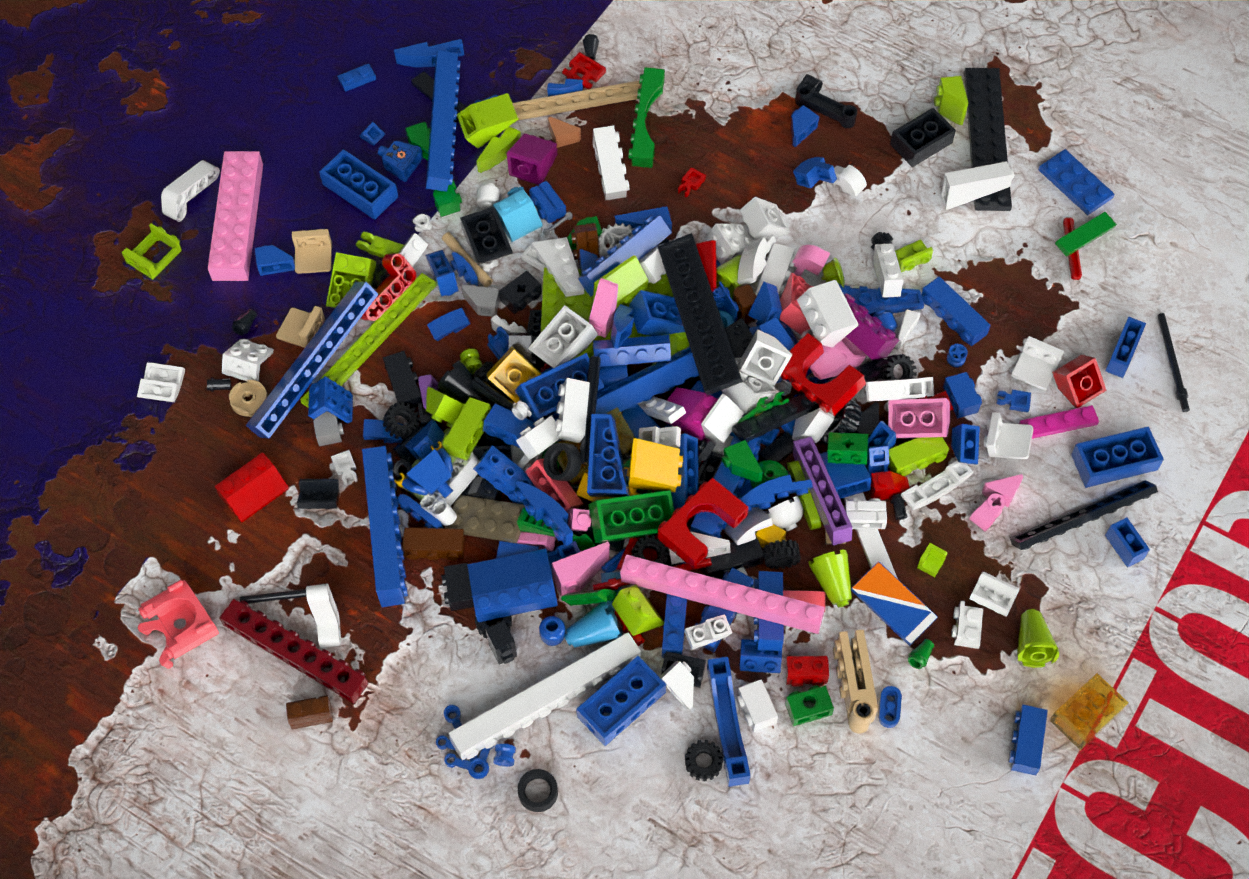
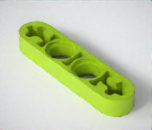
(809, 508)

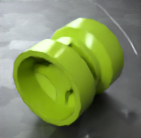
(471, 359)

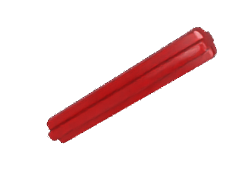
(1074, 260)

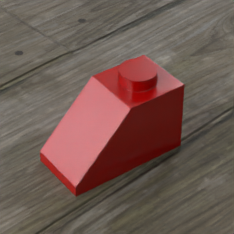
(887, 484)

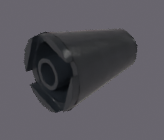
(458, 384)

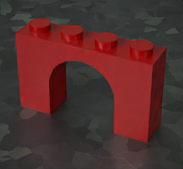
(829, 396)
(710, 498)

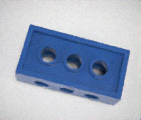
(621, 713)

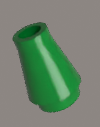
(920, 655)

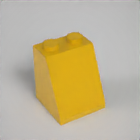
(654, 466)

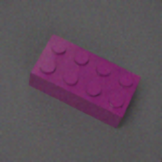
(870, 335)

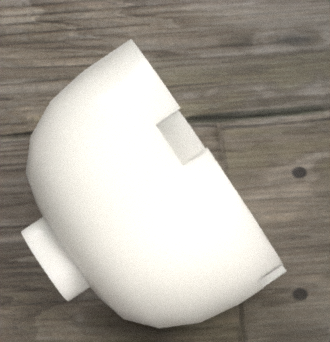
(786, 513)

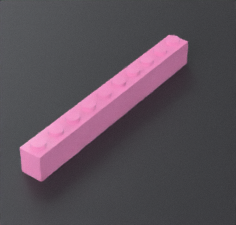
(722, 594)

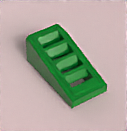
(526, 524)

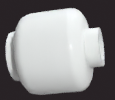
(487, 195)

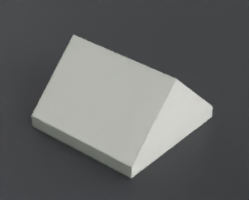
(721, 420)

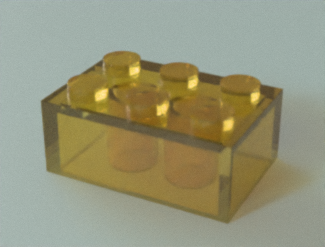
(1088, 711)

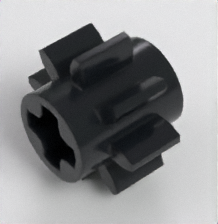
(881, 238)

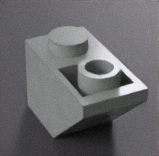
(482, 299)
(328, 429)

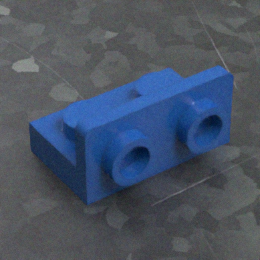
(759, 660)

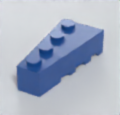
(606, 464)

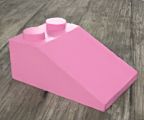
(578, 569)

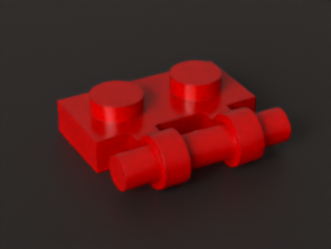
(586, 67)

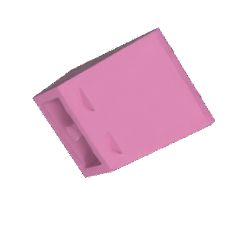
(836, 359)

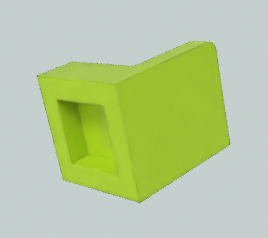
(932, 560)

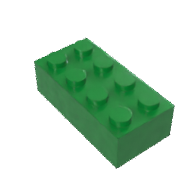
(630, 516)

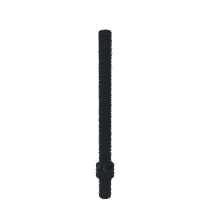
(1181, 392)

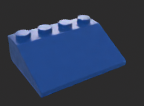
(512, 585)

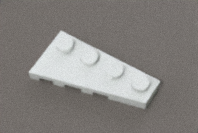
(560, 263)

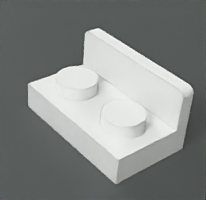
(968, 626)

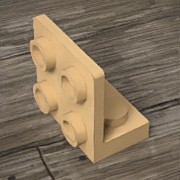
(301, 326)

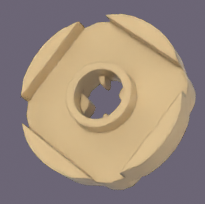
(243, 390)

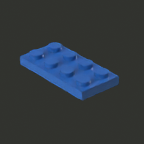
(1076, 182)

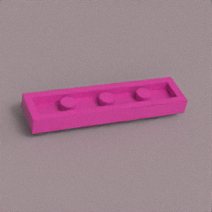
(1062, 421)

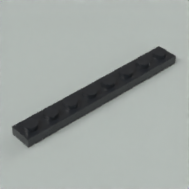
(1082, 515)

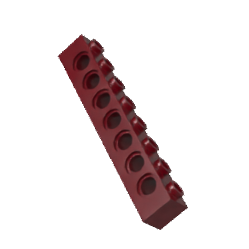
(350, 689)

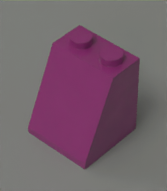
(531, 158)

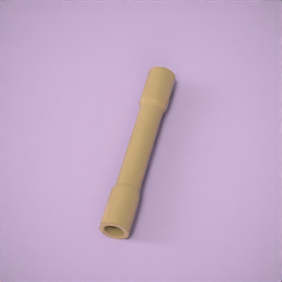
(455, 246)

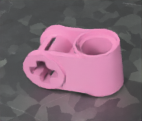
(987, 513)

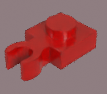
(692, 180)

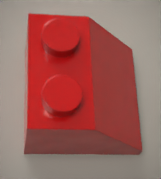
(1080, 380)

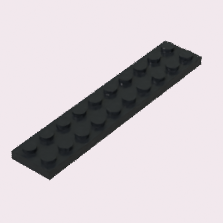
(987, 130)
(699, 315)

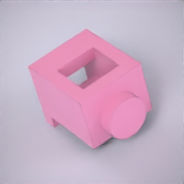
(579, 519)

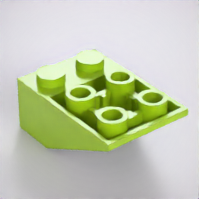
(487, 119)
(345, 273)

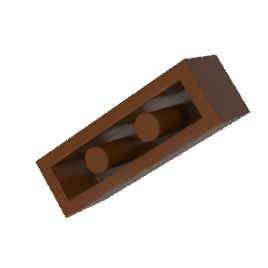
(433, 543)

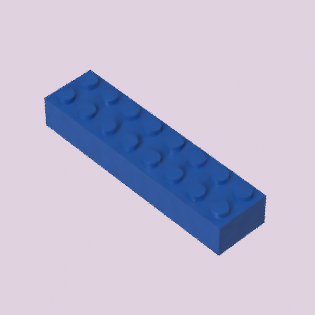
(384, 527)

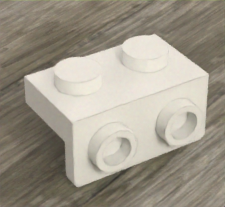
(994, 593)

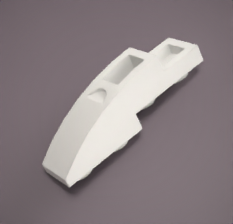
(753, 259)
(899, 389)

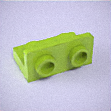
(913, 255)

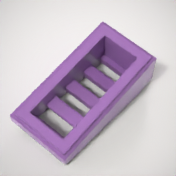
(424, 382)

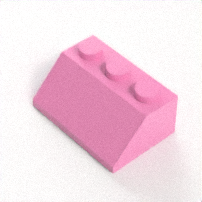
(919, 417)

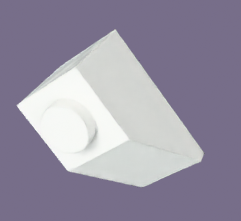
(812, 425)
(680, 683)

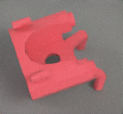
(176, 604)

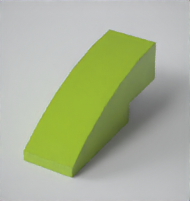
(497, 149)

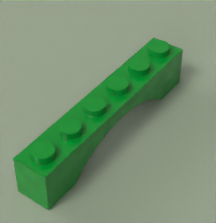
(652, 87)
(445, 202)

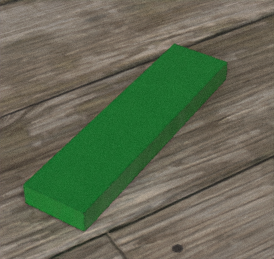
(1085, 234)

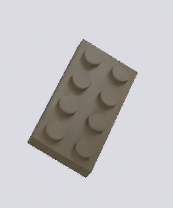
(487, 518)

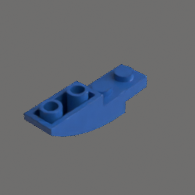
(424, 56)
(763, 495)
(543, 506)

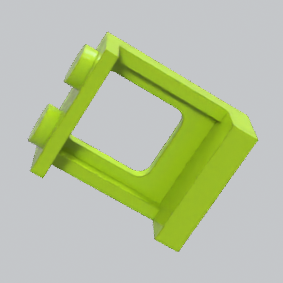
(138, 261)

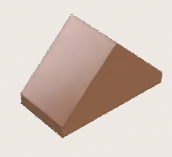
(563, 132)

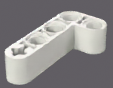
(186, 187)
(461, 478)
(325, 614)

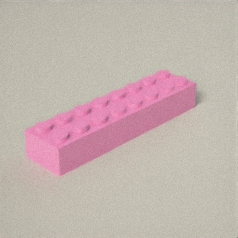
(235, 216)

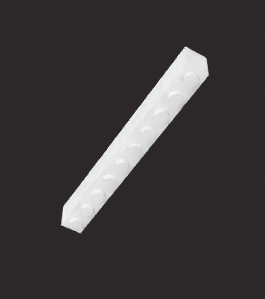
(543, 697)

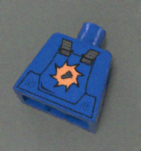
(400, 159)

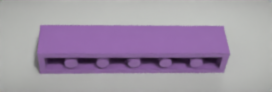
(823, 491)

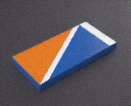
(894, 603)

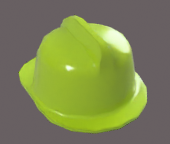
(833, 271)

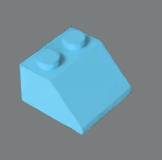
(518, 215)

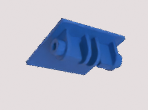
(724, 302)

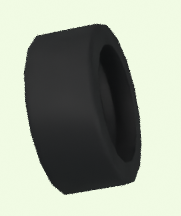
(550, 461)
(538, 806)

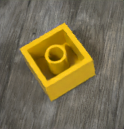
(511, 372)

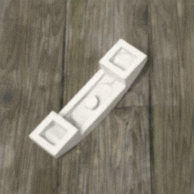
(937, 486)

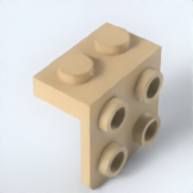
(312, 251)

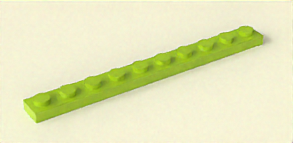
(378, 332)

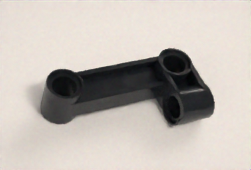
(809, 96)

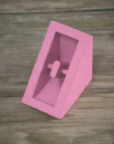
(1006, 487)

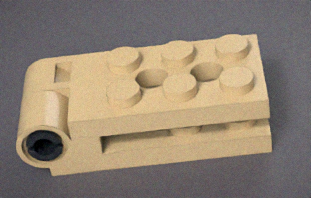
(862, 703)

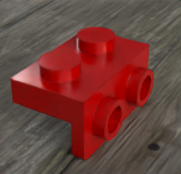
(807, 670)

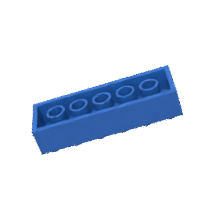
(710, 523)

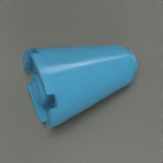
(594, 627)

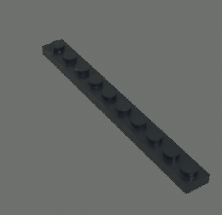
(795, 408)

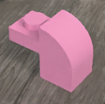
(810, 258)

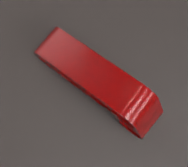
(385, 289)

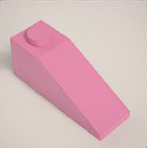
(604, 307)

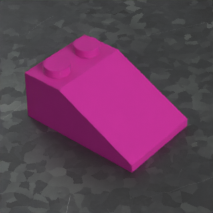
(697, 408)

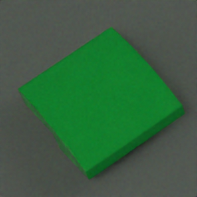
(589, 597)

